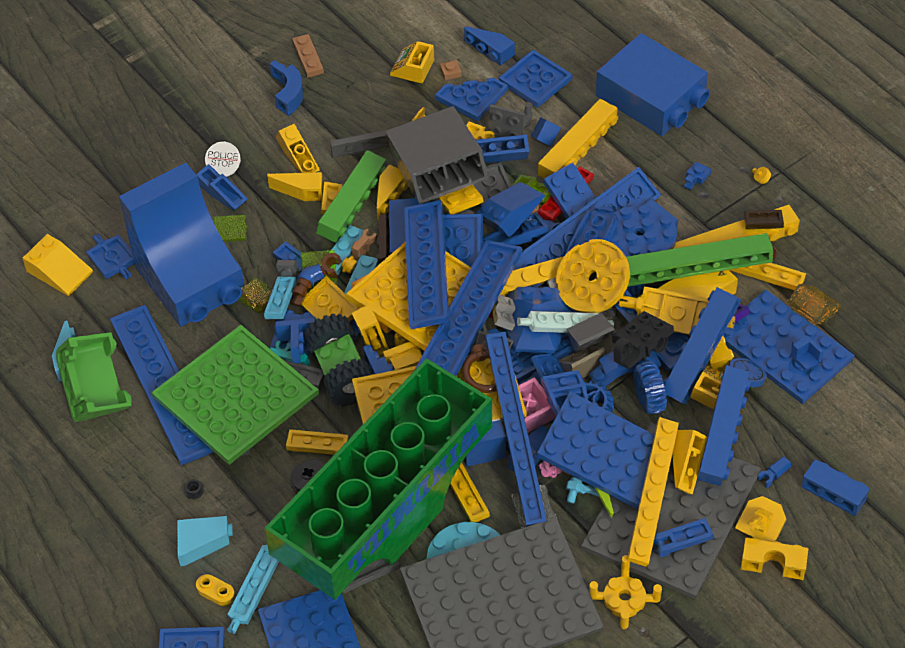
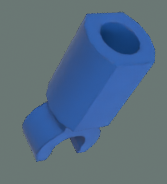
(775, 471)

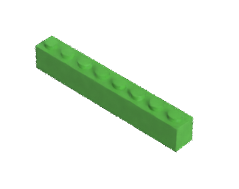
(700, 259)

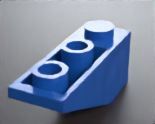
(492, 44)

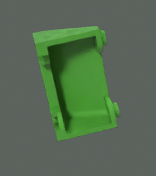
(90, 376)

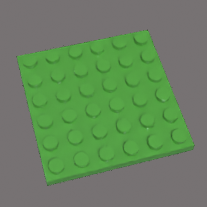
(235, 394)

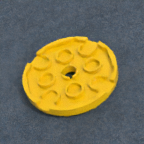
(580, 263)

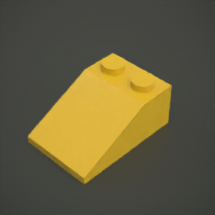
(56, 265)

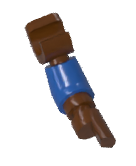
(312, 274)

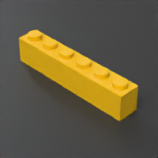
(579, 138)

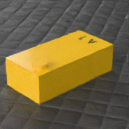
(703, 284)

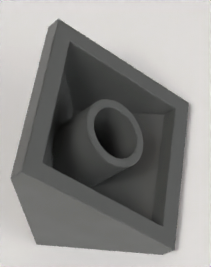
(589, 332)

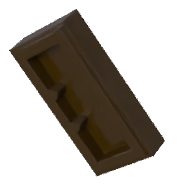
(763, 219)

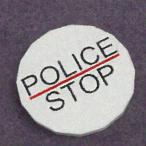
(223, 158)

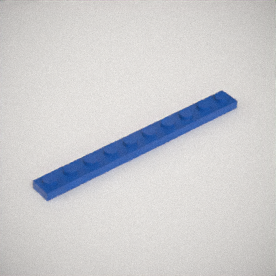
(515, 429)

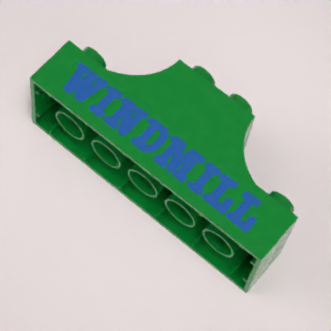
(381, 481)

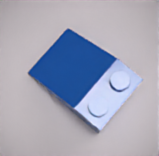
(510, 208)

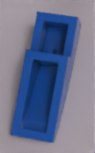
(220, 188)

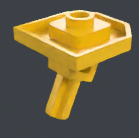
(762, 519)

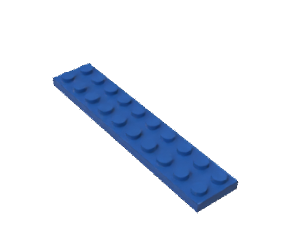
(630, 191)
(472, 305)
(154, 367)

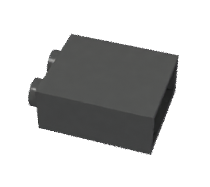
(437, 155)

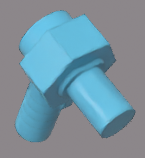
(575, 486)

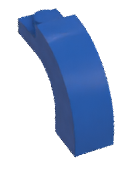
(292, 94)
(610, 370)

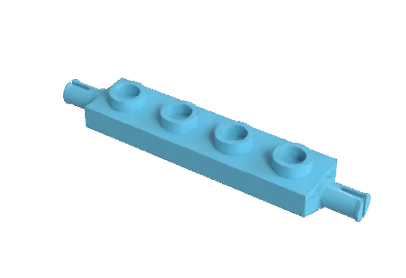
(252, 589)

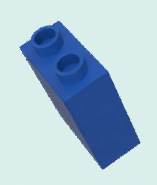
(652, 84)

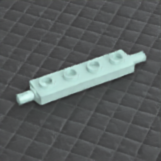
(554, 321)

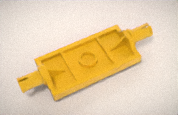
(672, 307)

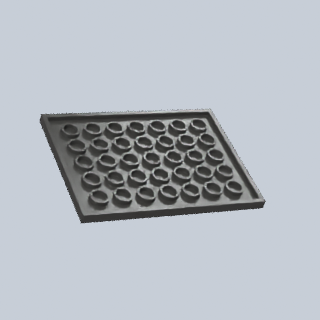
(689, 567)
(503, 593)

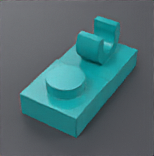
(286, 353)

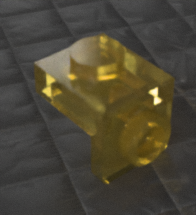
(255, 294)

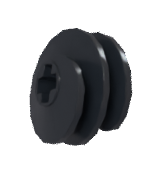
(304, 473)

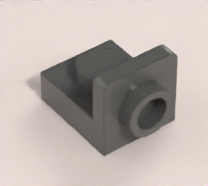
(288, 268)

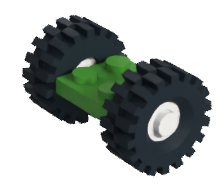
(333, 345)

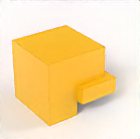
(403, 356)

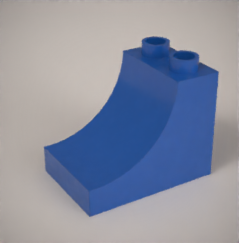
(179, 246)

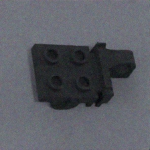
(639, 339)

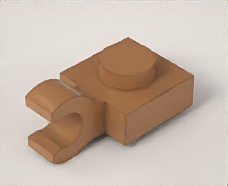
(361, 246)

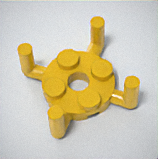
(627, 585)

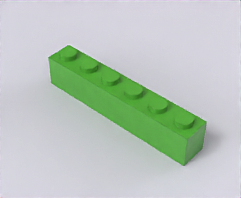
(351, 197)

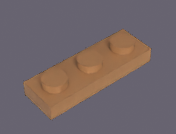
(308, 55)

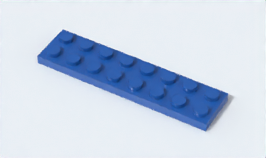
(426, 265)

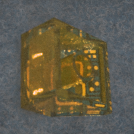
(813, 304)

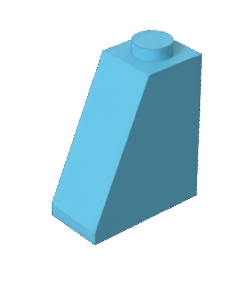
(201, 537)

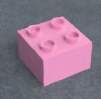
(536, 405)

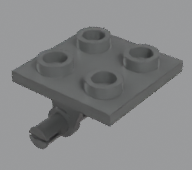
(508, 122)

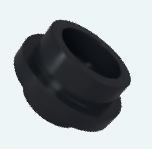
(193, 484)

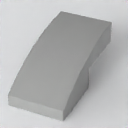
(503, 312)

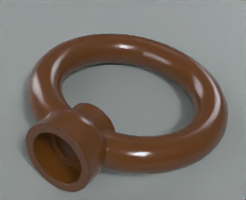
(478, 353)

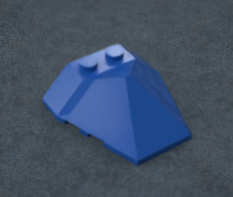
(535, 299)

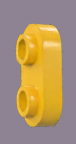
(213, 590)

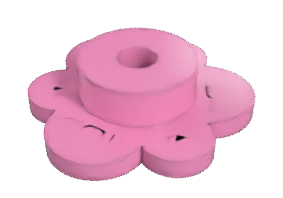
(549, 470)

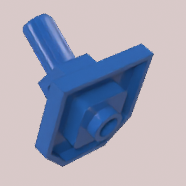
(545, 366)

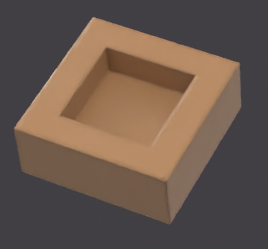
(450, 70)

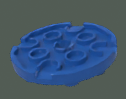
(656, 226)

